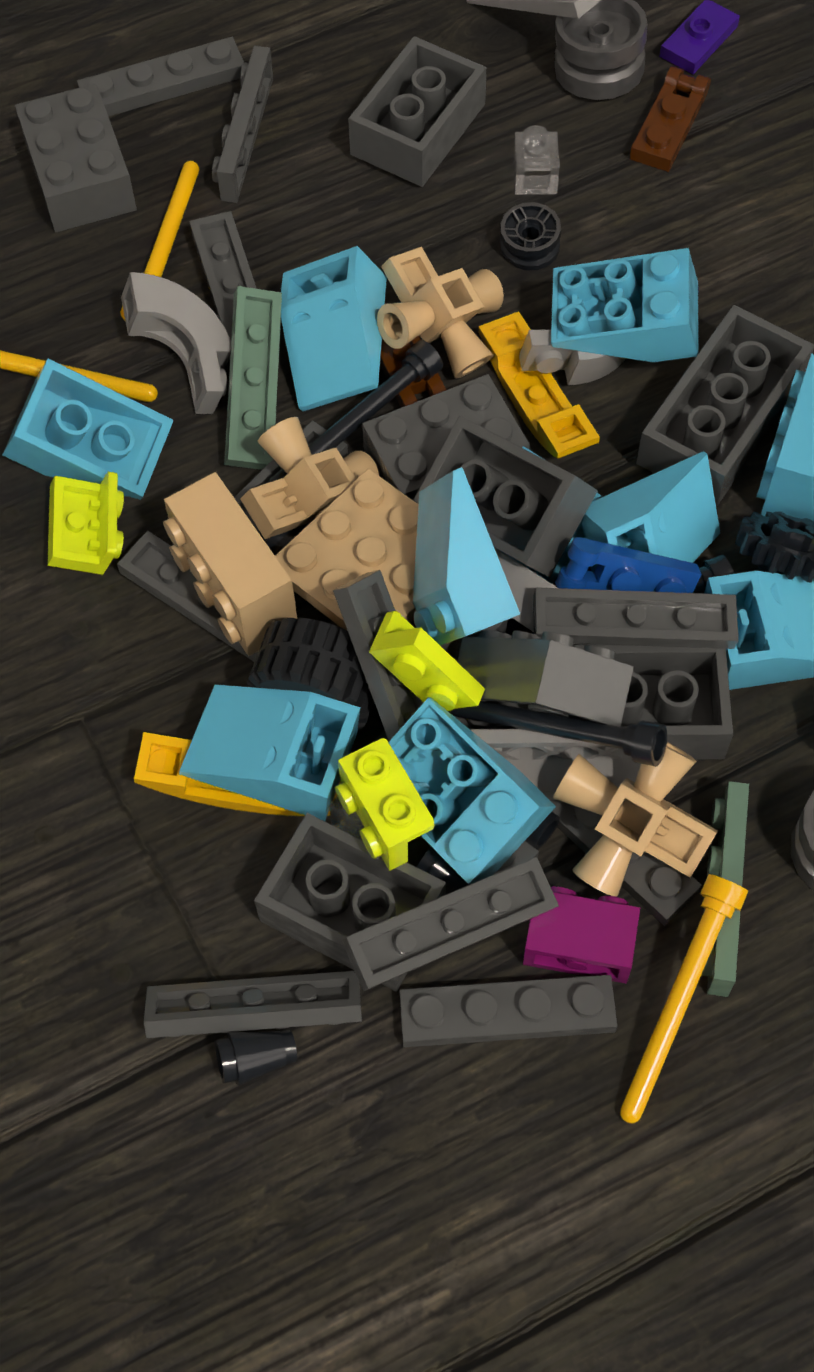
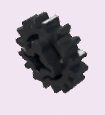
(779, 544)

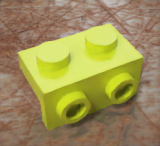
(84, 523)
(424, 664)
(384, 800)

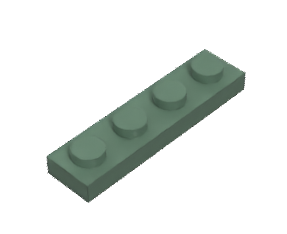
(252, 375)
(727, 862)

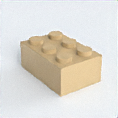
(228, 561)

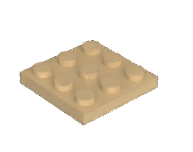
(358, 533)

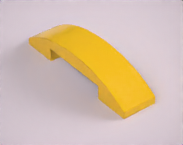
(536, 394)
(159, 770)

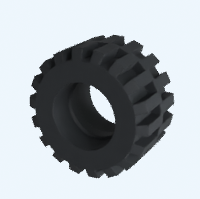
(313, 659)

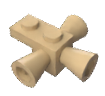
(438, 308)
(309, 484)
(635, 819)

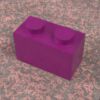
(584, 936)

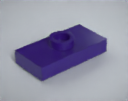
(699, 36)

